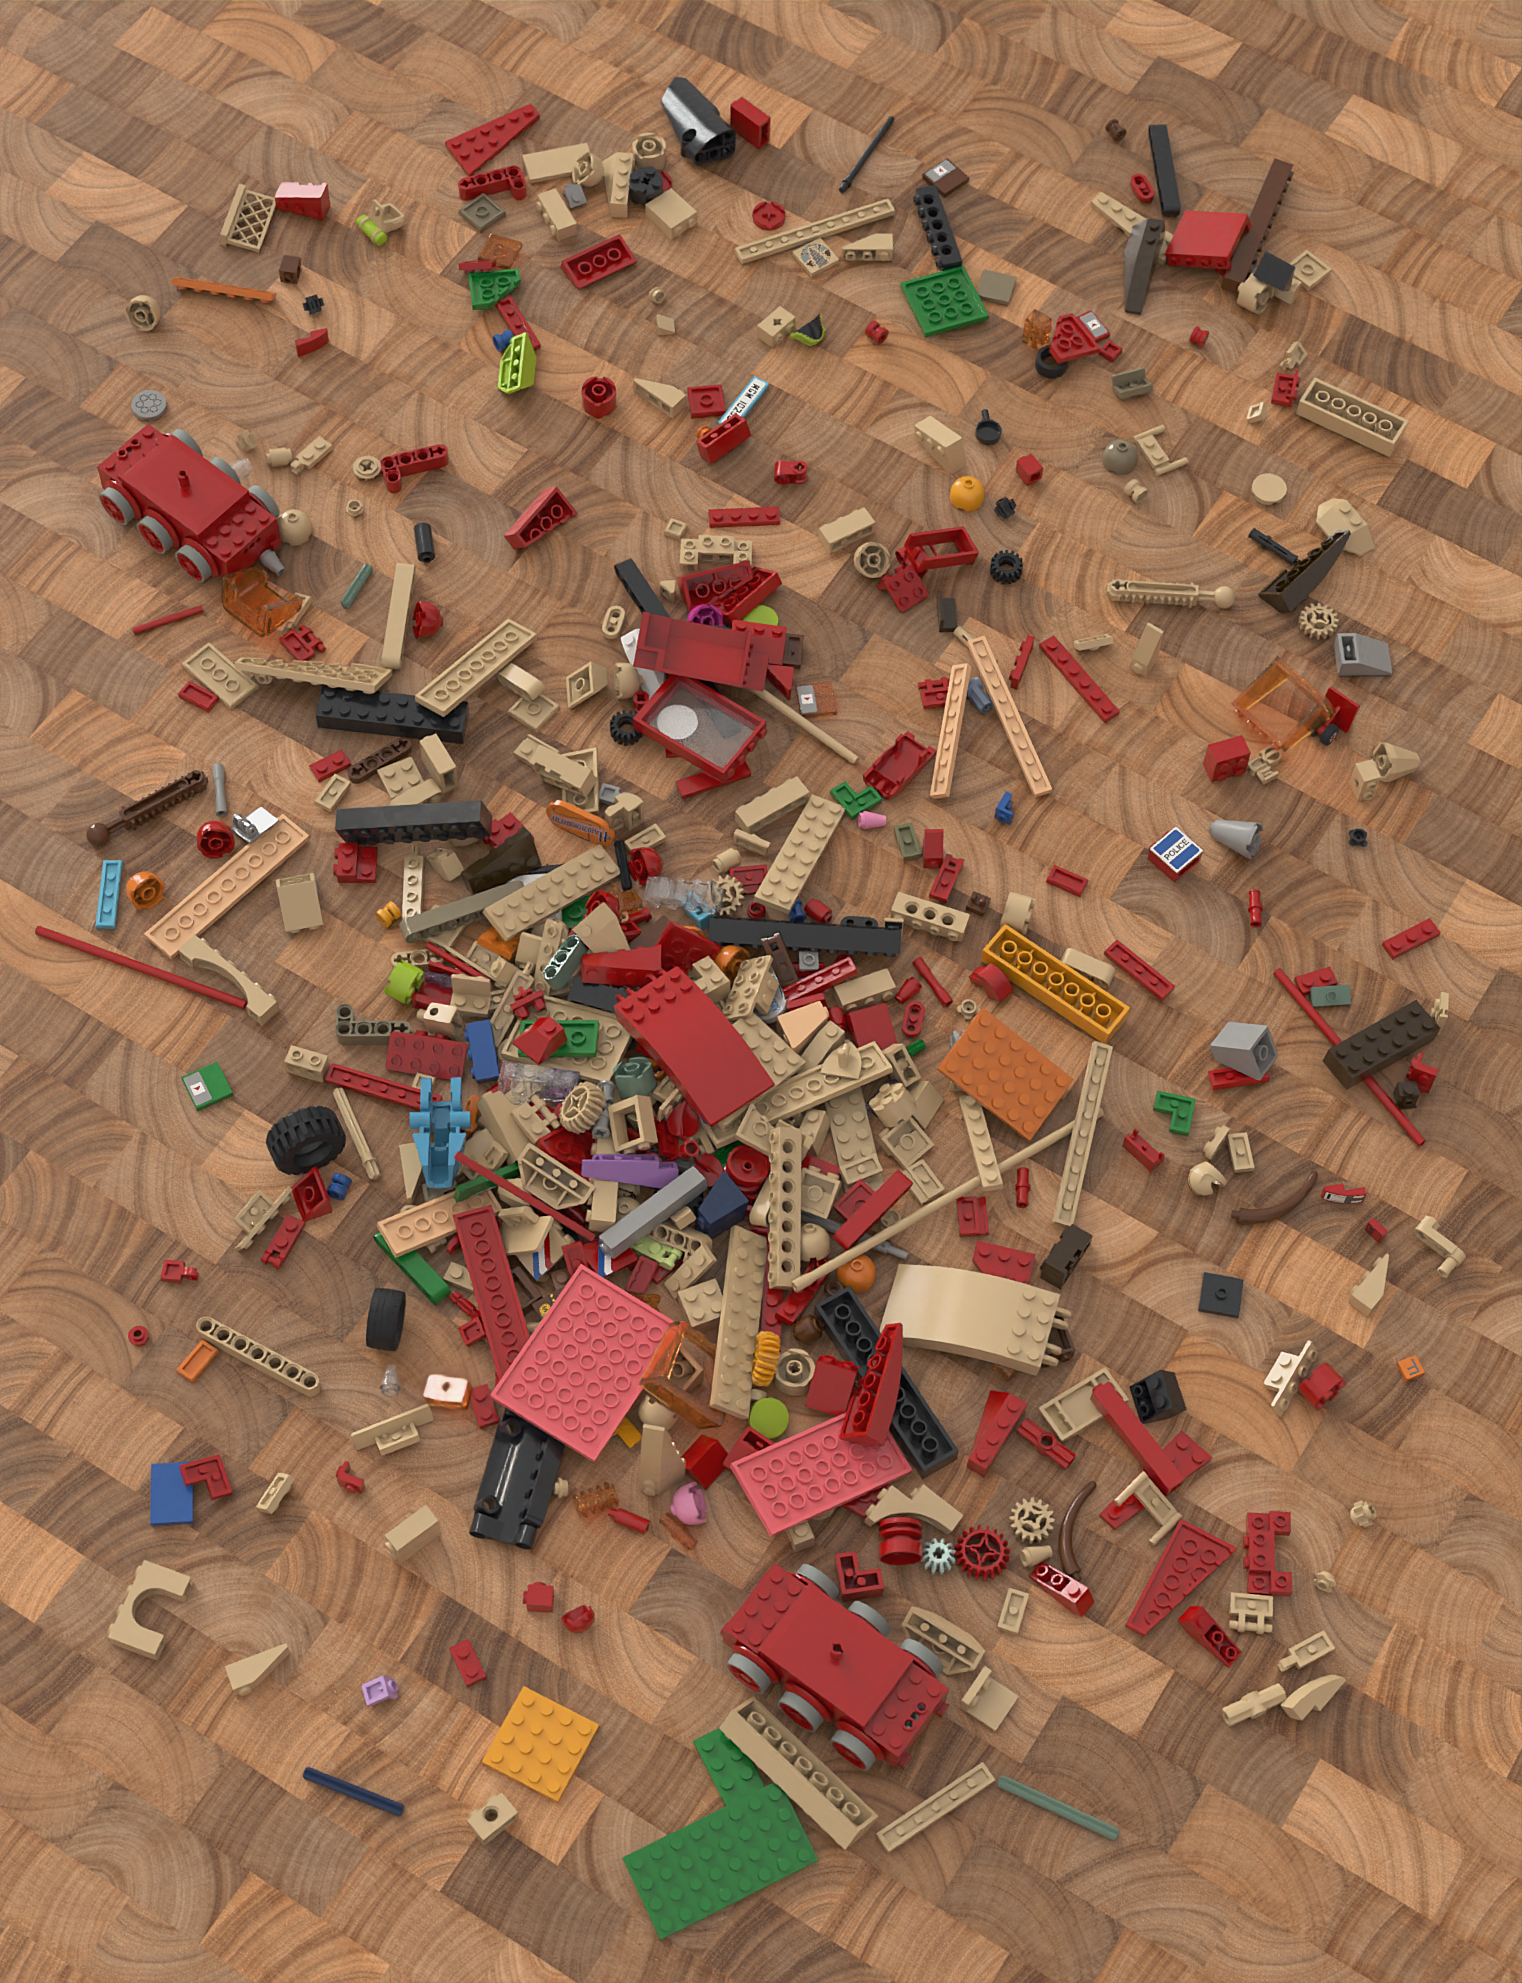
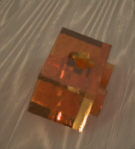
(448, 1392)

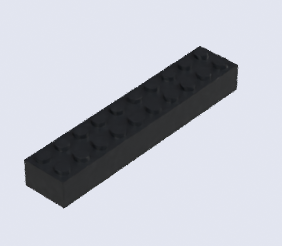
(806, 935)
(913, 1420)

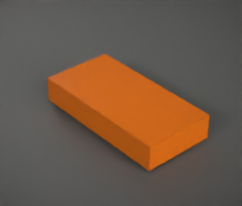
(197, 1361)

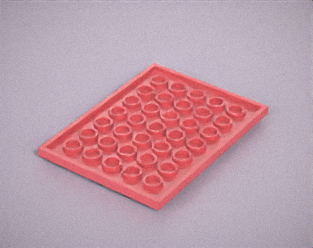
(583, 1363)

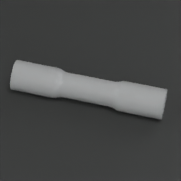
(220, 800)

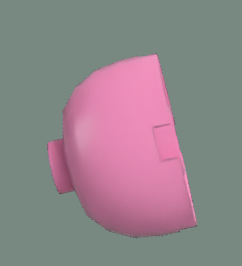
(689, 1504)

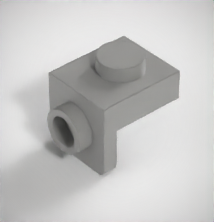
(574, 195)
(808, 961)

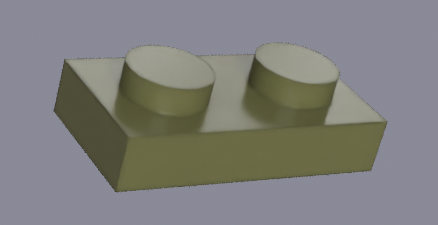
(907, 841)

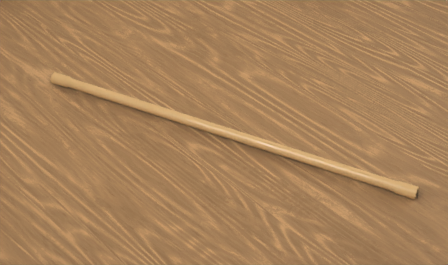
(808, 1278)

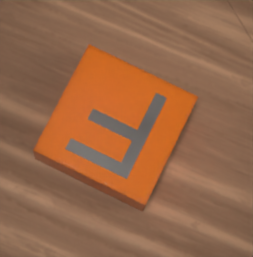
(1410, 1368)

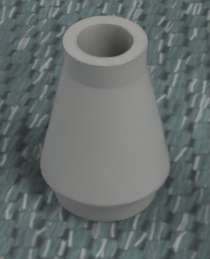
(272, 562)

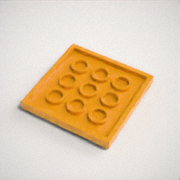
(540, 1744)

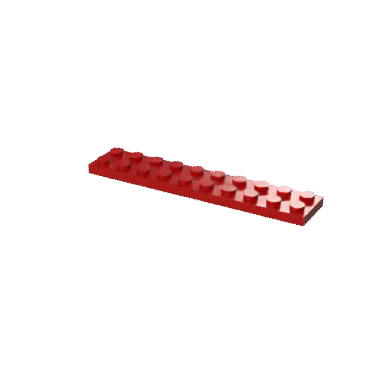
(492, 1285)

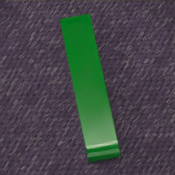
(418, 1272)

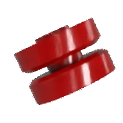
(747, 1169)

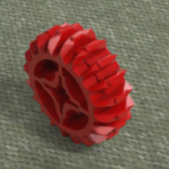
(1000, 1557)

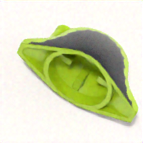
(811, 332)

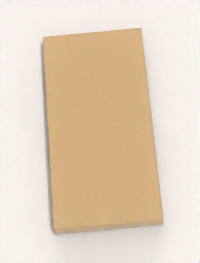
(553, 163)
(219, 677)

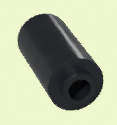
(424, 542)

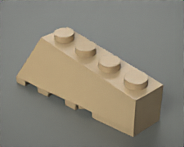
(616, 179)

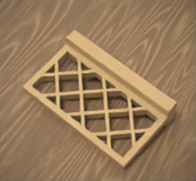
(236, 211)

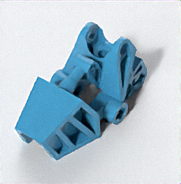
(446, 1122)

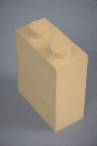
(671, 213)
(439, 763)
(412, 1535)

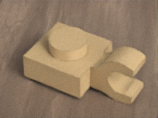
(1295, 354)

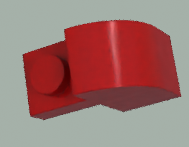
(993, 981)

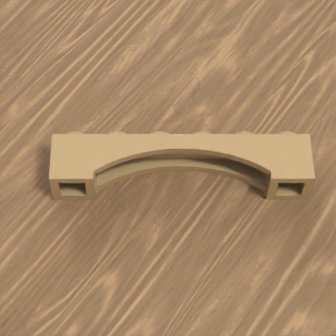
(199, 954)

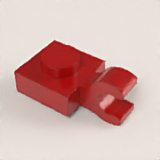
(175, 1270)

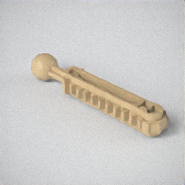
(1167, 593)

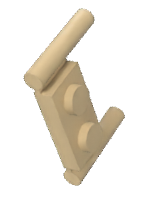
(1153, 452)
(1154, 1502)

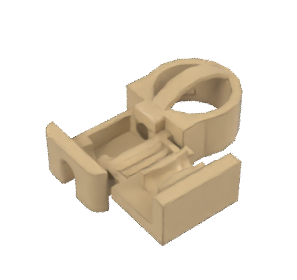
(1263, 769)

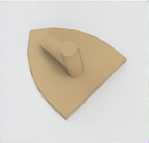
(843, 1062)

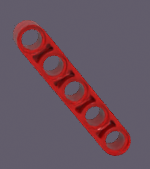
(872, 1210)

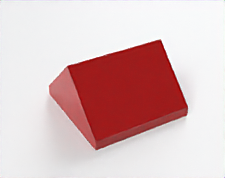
(311, 1196)
(705, 1461)

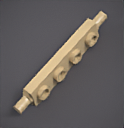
(413, 884)
(502, 1016)

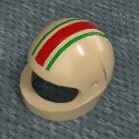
(1202, 1176)

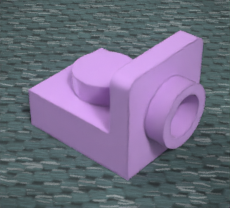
(380, 1690)

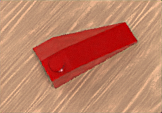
(713, 583)

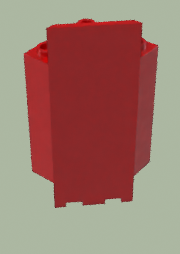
(699, 652)

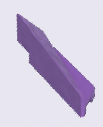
(631, 1169)

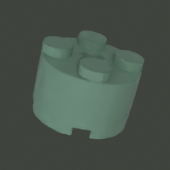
(635, 1077)

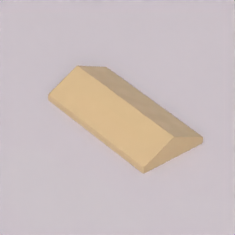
(588, 758)

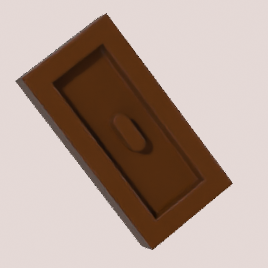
(793, 650)

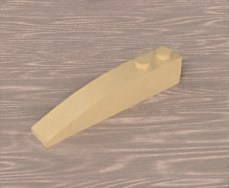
(659, 1461)

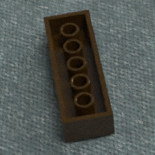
(1381, 1044)

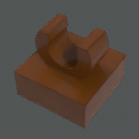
(978, 903)

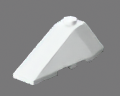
(651, 679)

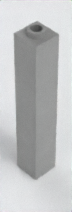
(652, 1212)

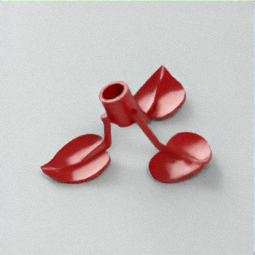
(685, 1123)

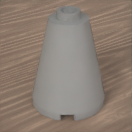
(1238, 835)

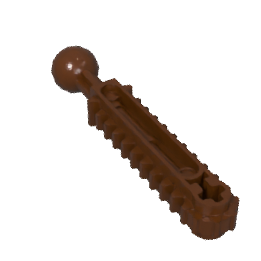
(149, 807)

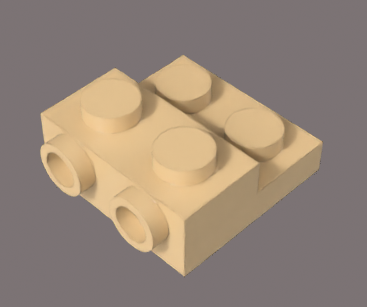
(905, 1142)
(818, 1191)

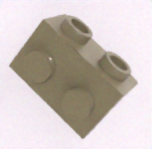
(1131, 383)

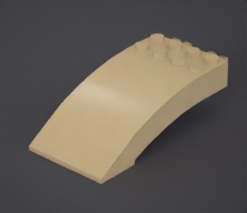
(975, 1316)

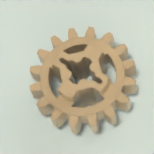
(1318, 621)
(730, 887)
(1030, 1511)

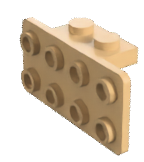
(751, 989)
(523, 1230)

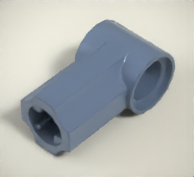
(978, 695)

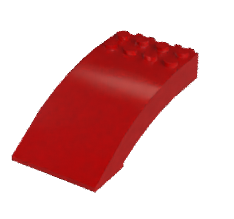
(693, 1044)

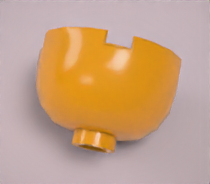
(967, 493)

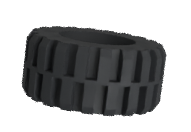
(305, 1140)

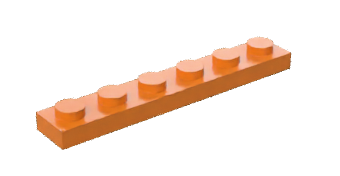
(217, 288)

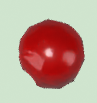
(578, 1619)

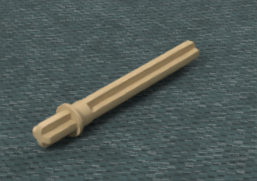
(367, 1158)

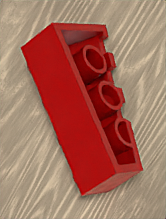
(540, 517)
(621, 967)
(997, 1424)

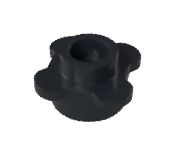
(1358, 833)

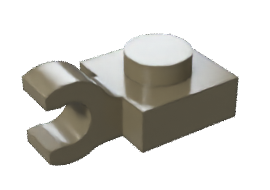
(433, 1193)

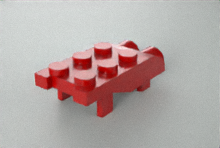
(898, 766)

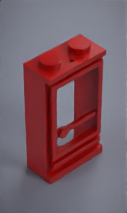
(958, 535)

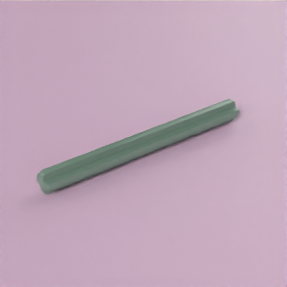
(1058, 1807)

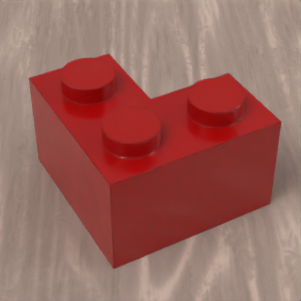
(855, 1583)

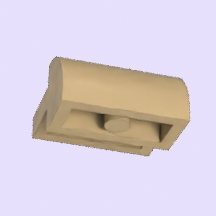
(626, 812)

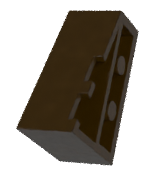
(1065, 1256)

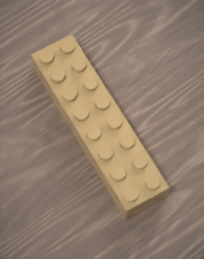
(798, 1772)

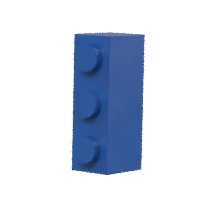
(482, 1051)

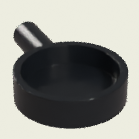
(988, 430)

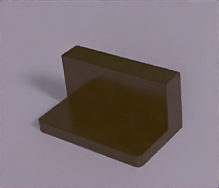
(946, 613)

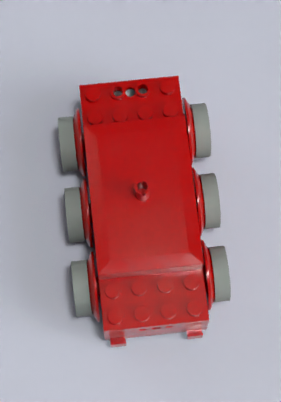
(188, 504)
(835, 1666)

